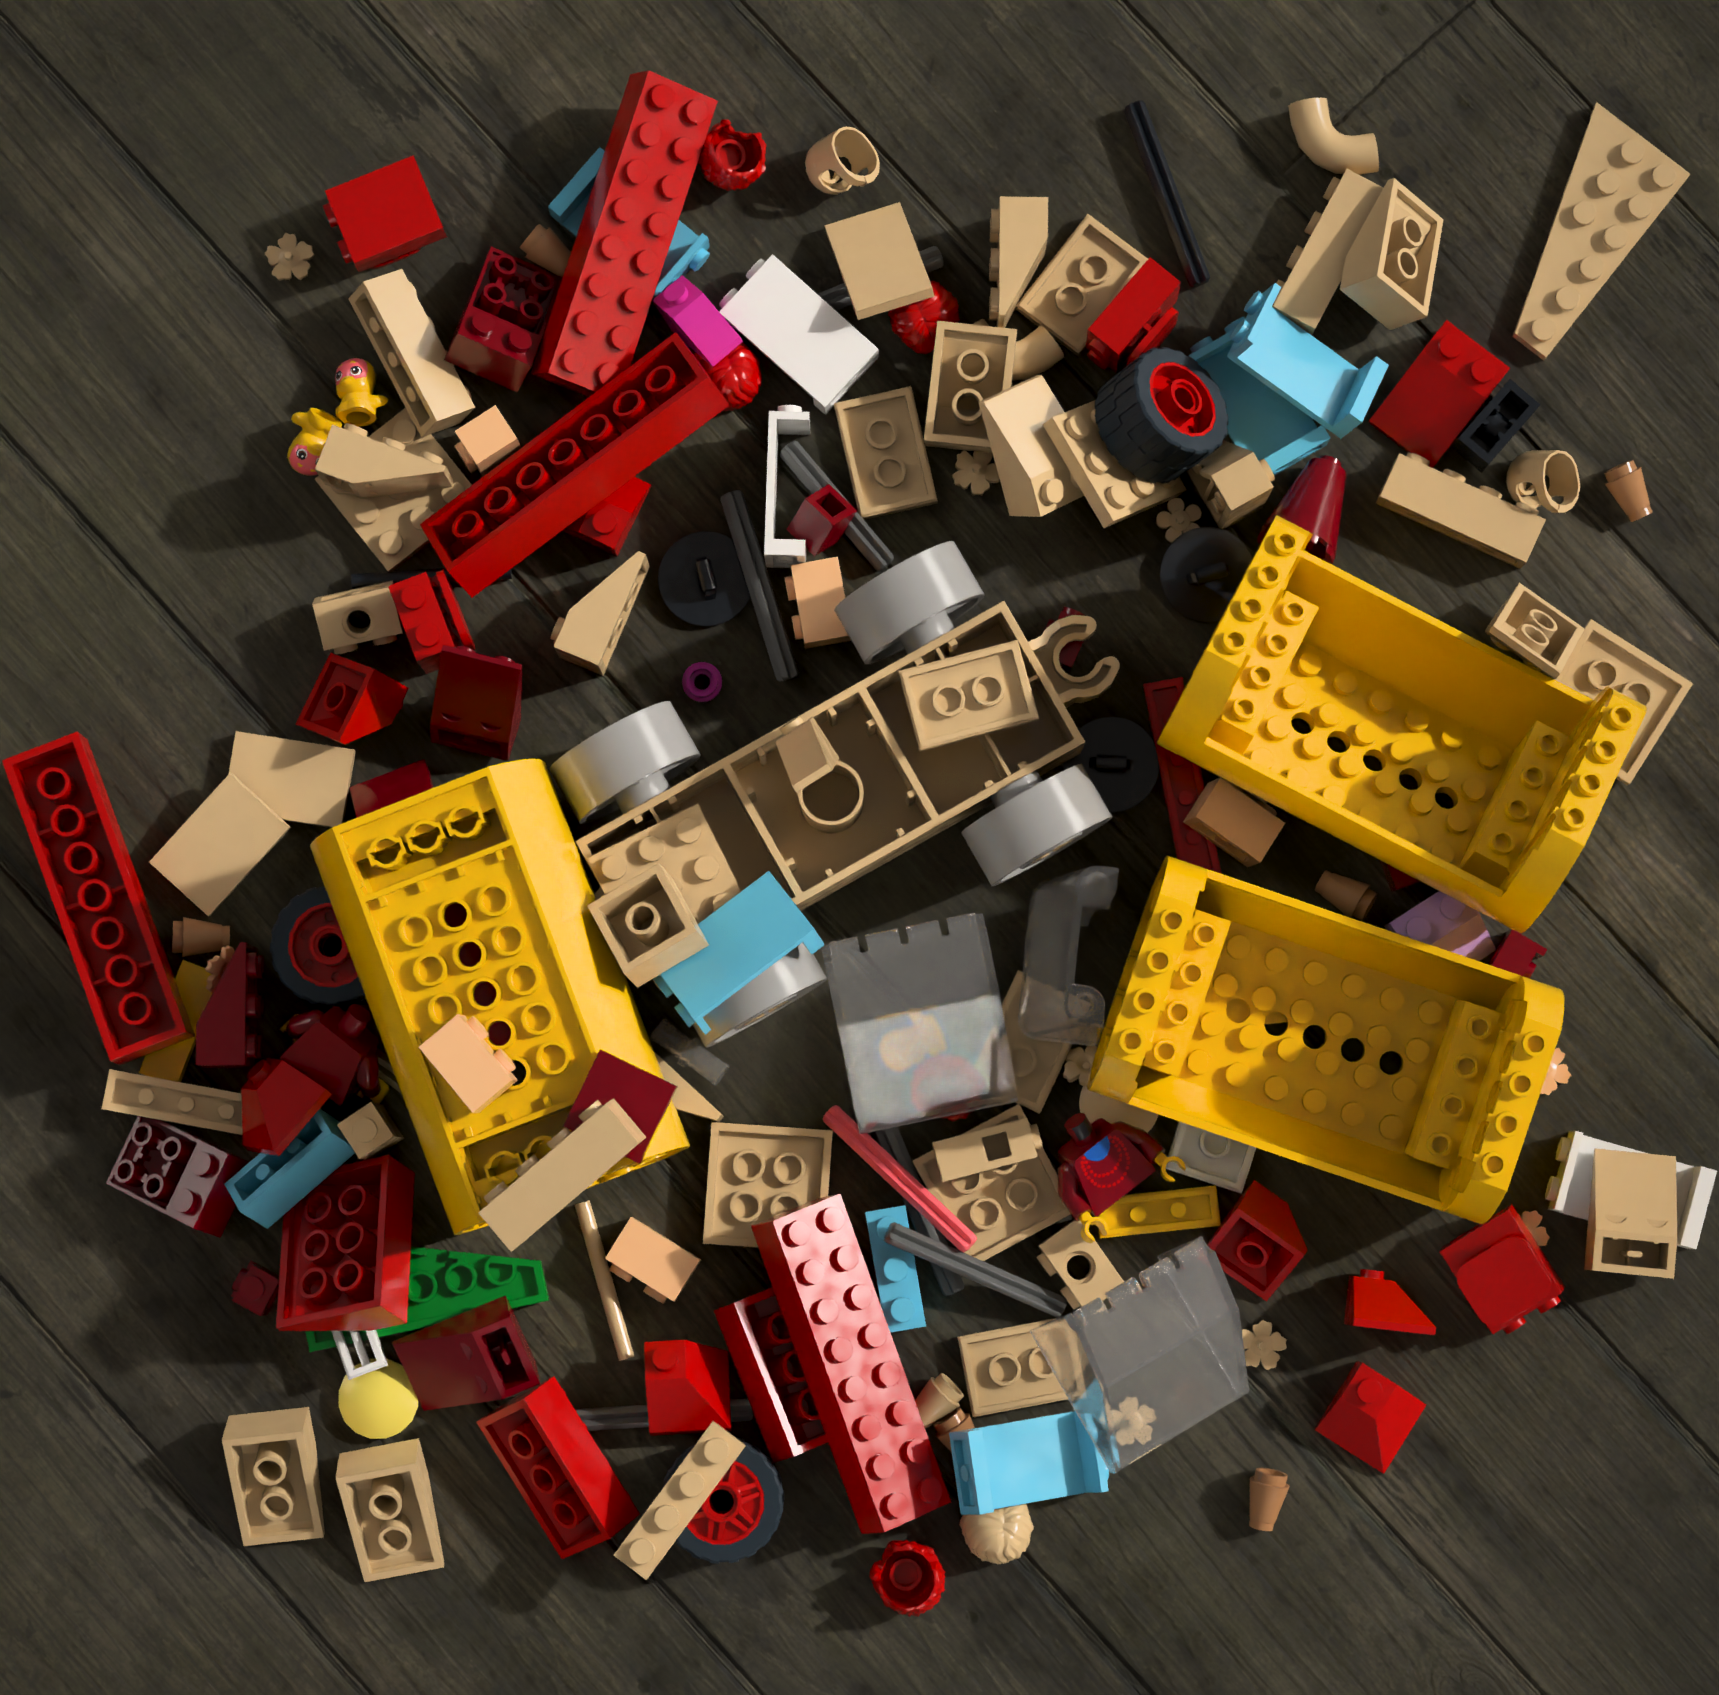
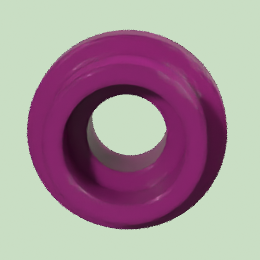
(702, 669)

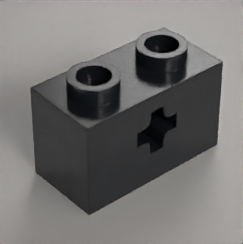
(1495, 425)

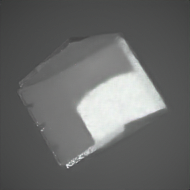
(920, 1023)
(1152, 1358)

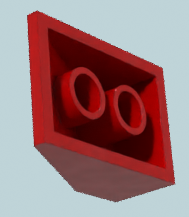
(1439, 394)

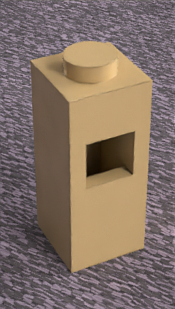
(370, 1131)
(987, 1149)

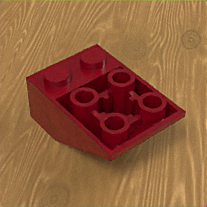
(504, 319)
(476, 702)
(229, 1022)
(177, 1174)
(469, 1358)

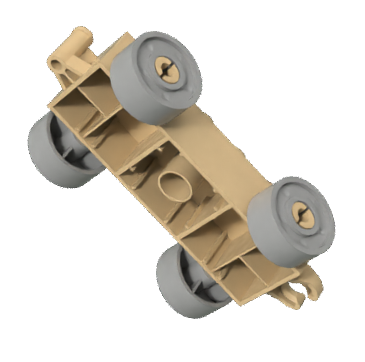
(882, 788)

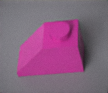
(696, 321)

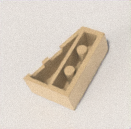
(1232, 483)

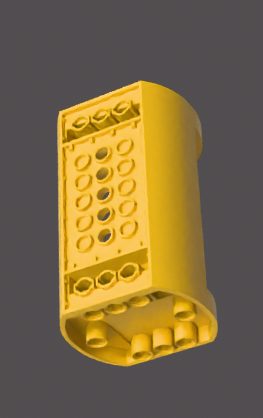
(1426, 701)
(514, 866)
(1465, 1033)

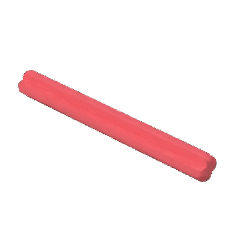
(900, 1179)

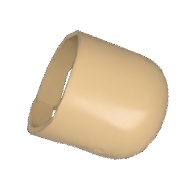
(825, 156)
(1532, 468)

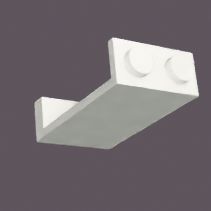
(799, 332)
(781, 552)
(1572, 1187)

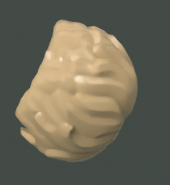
(999, 1534)

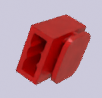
(384, 215)
(1135, 318)
(430, 617)
(1503, 1271)

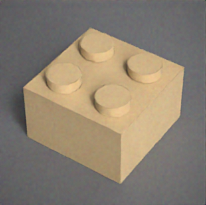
(648, 925)

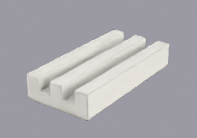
(367, 1367)

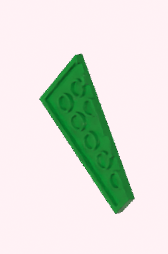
(452, 1283)

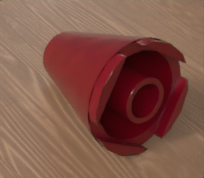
(1315, 505)

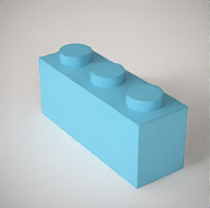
(275, 1184)
(895, 1272)

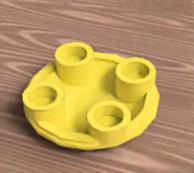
(378, 1401)

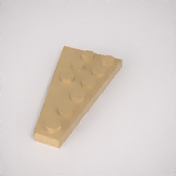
(1604, 211)

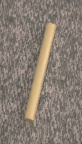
(604, 1280)

